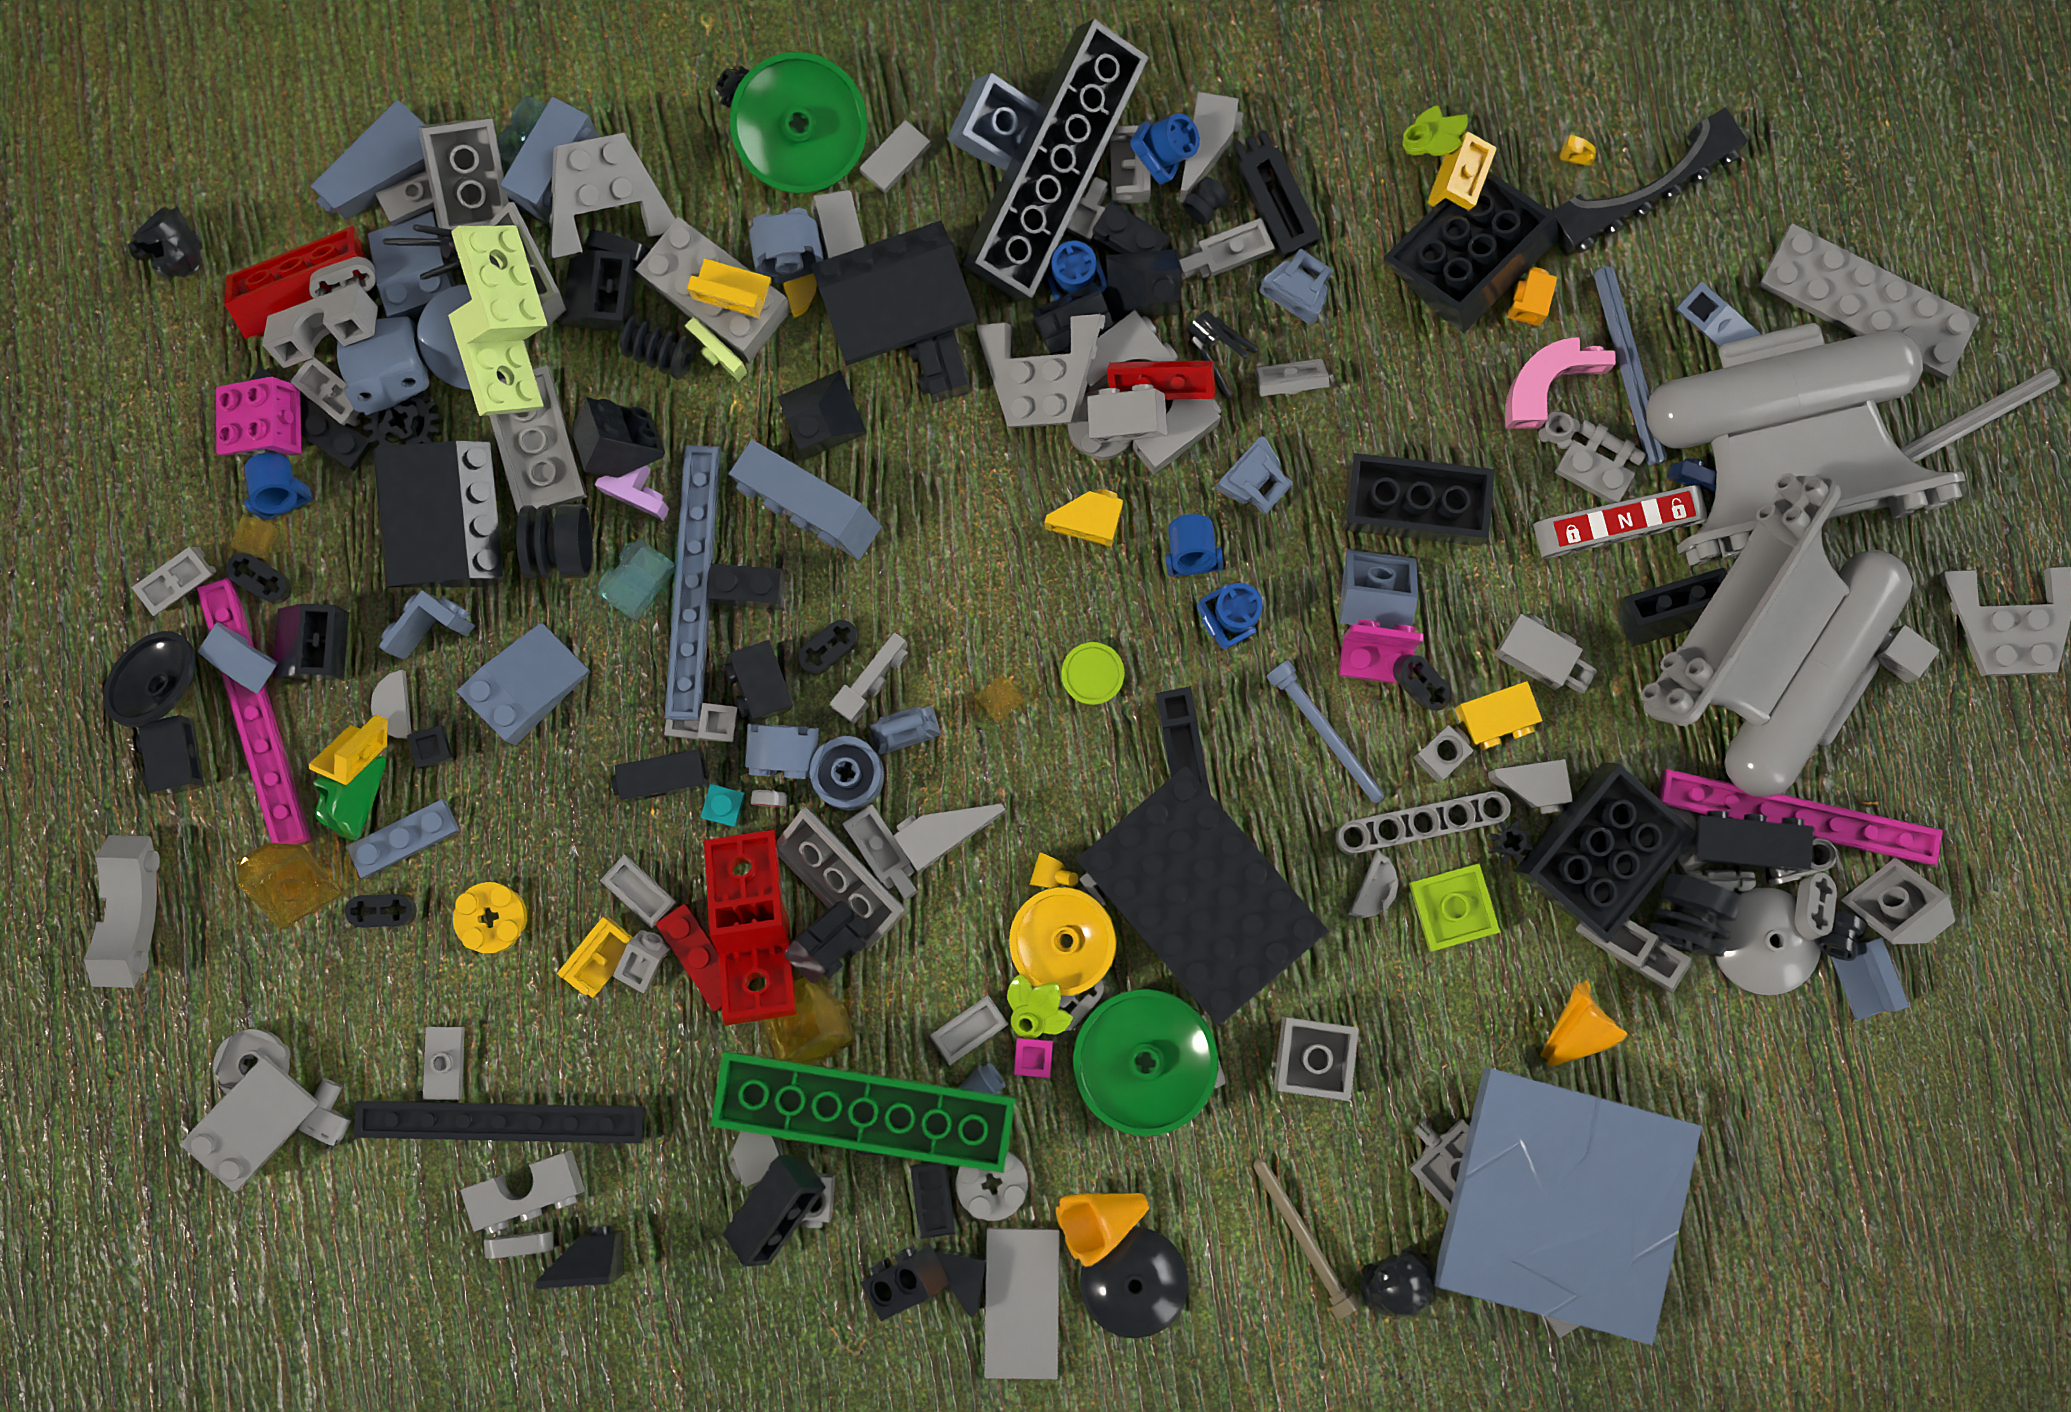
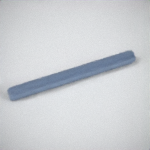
(1628, 360)

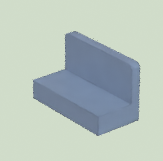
(1870, 980)

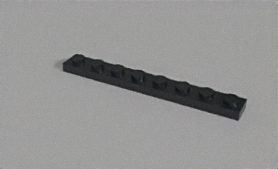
(500, 1121)

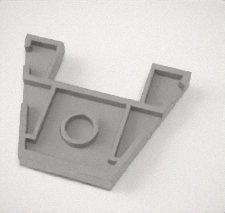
(597, 177)
(1041, 387)
(2015, 636)

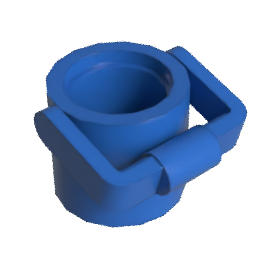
(1165, 145)
(1074, 268)
(273, 486)
(1192, 547)
(1235, 612)

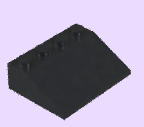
(1472, 257)
(894, 292)
(438, 515)
(1605, 850)

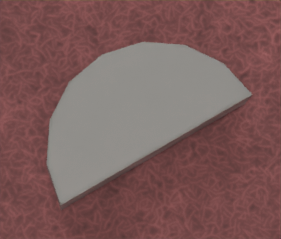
(392, 703)
(1377, 888)

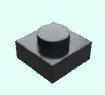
(430, 747)

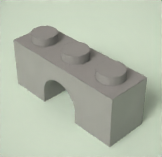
(297, 330)
(493, 1203)

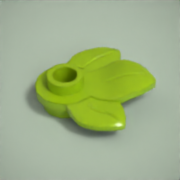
(1434, 133)
(1037, 1005)

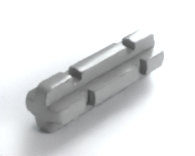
(1742, 881)

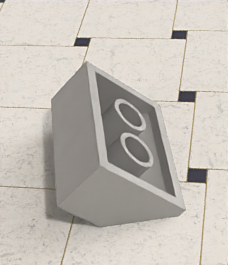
(463, 172)
(546, 288)

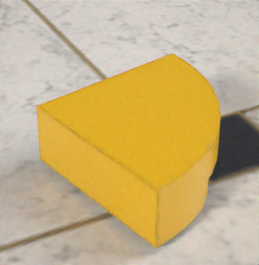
(1578, 151)
(801, 293)

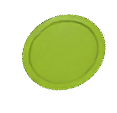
(1092, 673)

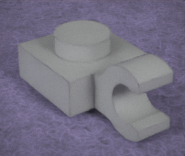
(1088, 211)

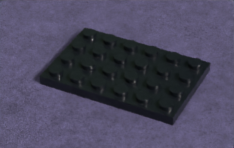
(1202, 895)

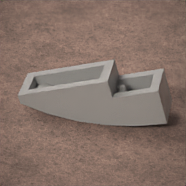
(1644, 954)

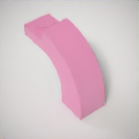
(1528, 393)

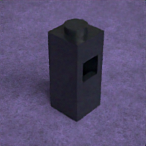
(660, 776)

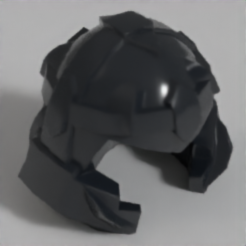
(168, 244)
(1399, 1284)

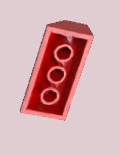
(285, 280)

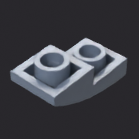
(236, 658)

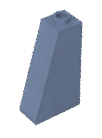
(376, 160)

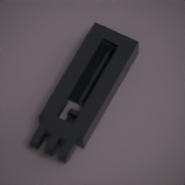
(1282, 210)

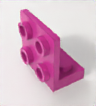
(258, 417)
(1372, 651)

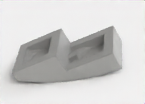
(715, 724)

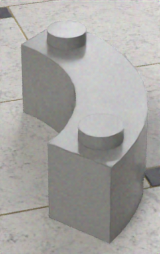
(130, 889)

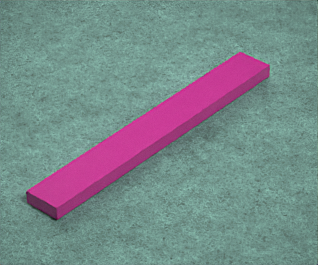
(257, 727)
(1830, 822)

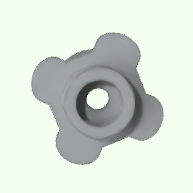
(1563, 421)

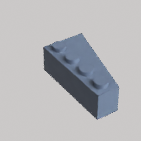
(806, 499)

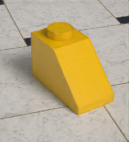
(1088, 517)

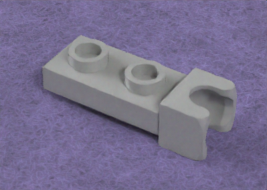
(852, 701)

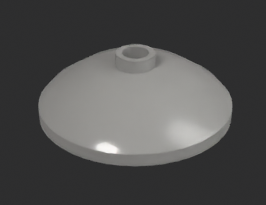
(1751, 958)

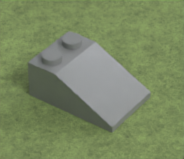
(249, 1124)

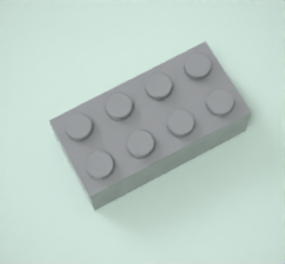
(668, 272)

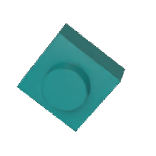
(723, 805)

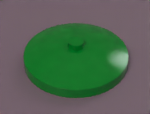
(798, 122)
(1145, 1062)

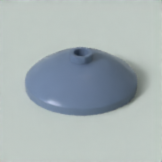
(437, 338)

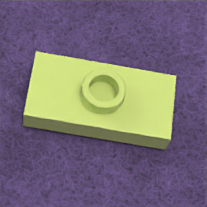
(715, 350)

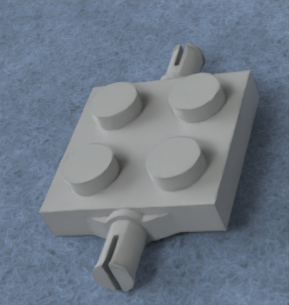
(1441, 1160)

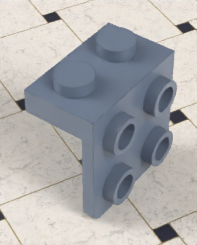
(419, 616)

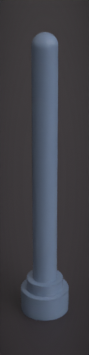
(1285, 678)

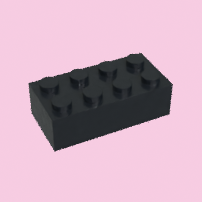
(1418, 499)

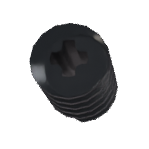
(656, 349)

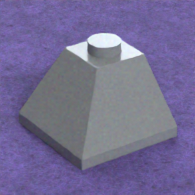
(1901, 905)

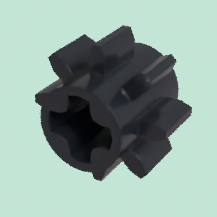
(728, 84)
(1518, 847)

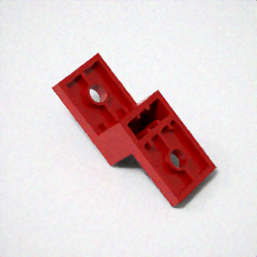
(749, 927)

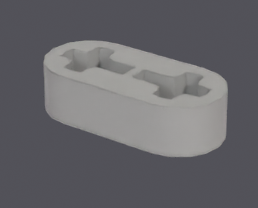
(341, 276)
(1815, 902)
(1083, 1006)
(518, 1244)

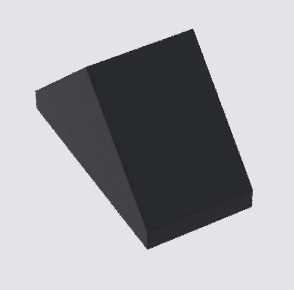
(965, 1275)

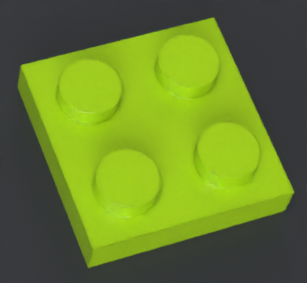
(1454, 907)

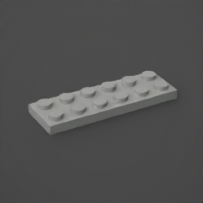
(1866, 298)

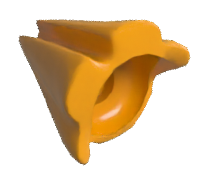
(1581, 1029)
(1098, 1222)

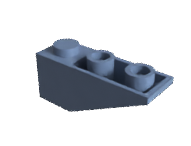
(1714, 316)

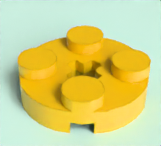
(471, 908)

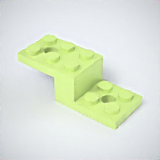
(497, 319)

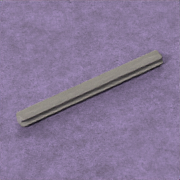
(1981, 415)

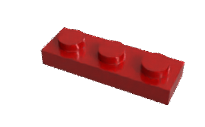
(1172, 378)
(694, 951)

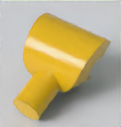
(1051, 873)

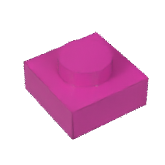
(1033, 1057)

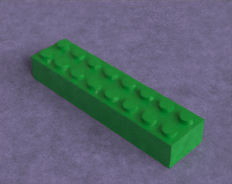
(863, 1111)

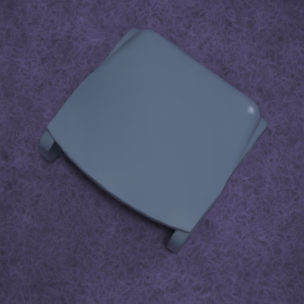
(384, 366)

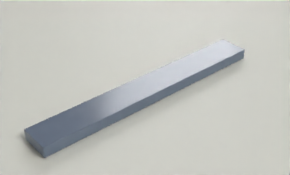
(691, 585)

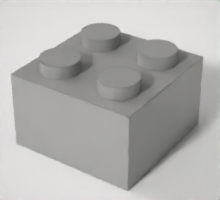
(1316, 1058)

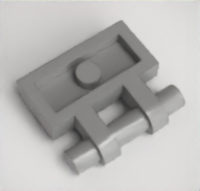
(1594, 471)

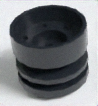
(547, 541)
(1695, 915)

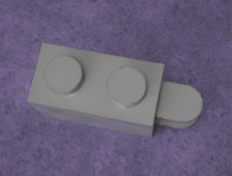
(1544, 654)

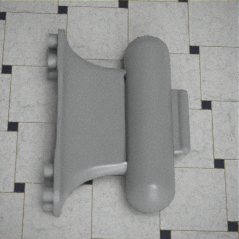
(1800, 411)
(1784, 640)

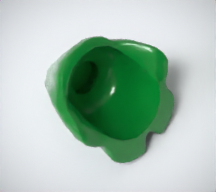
(348, 806)

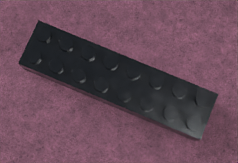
(1054, 161)

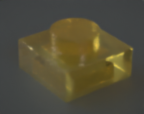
(254, 537)
(999, 699)

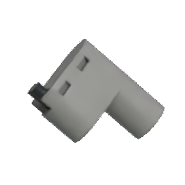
(324, 1121)

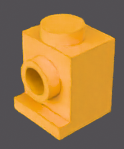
(1533, 297)

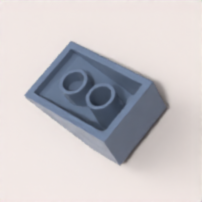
(992, 121)
(400, 268)
(523, 683)

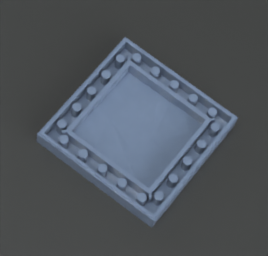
(1567, 1205)

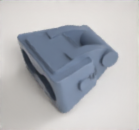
(1297, 289)
(1251, 473)
(904, 729)

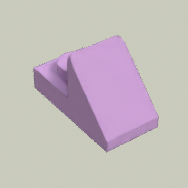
(628, 490)

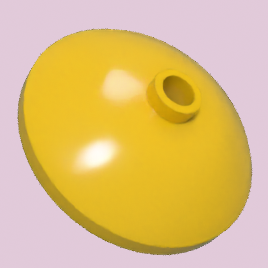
(1038, 936)

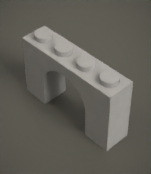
(1187, 420)

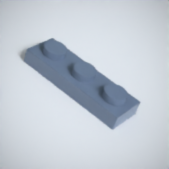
(403, 839)

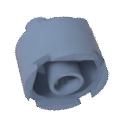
(785, 245)
(780, 748)
(838, 755)

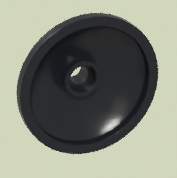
(149, 679)
(1164, 1289)

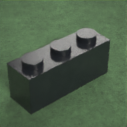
(1668, 607)
(1754, 842)
(773, 1210)

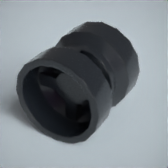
(1206, 200)
(1842, 940)

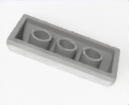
(837, 874)

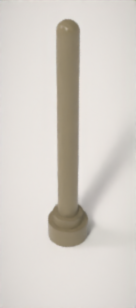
(1342, 1300)

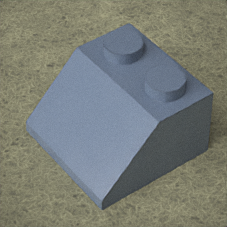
(1378, 589)

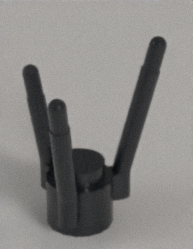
(446, 243)
(1210, 330)

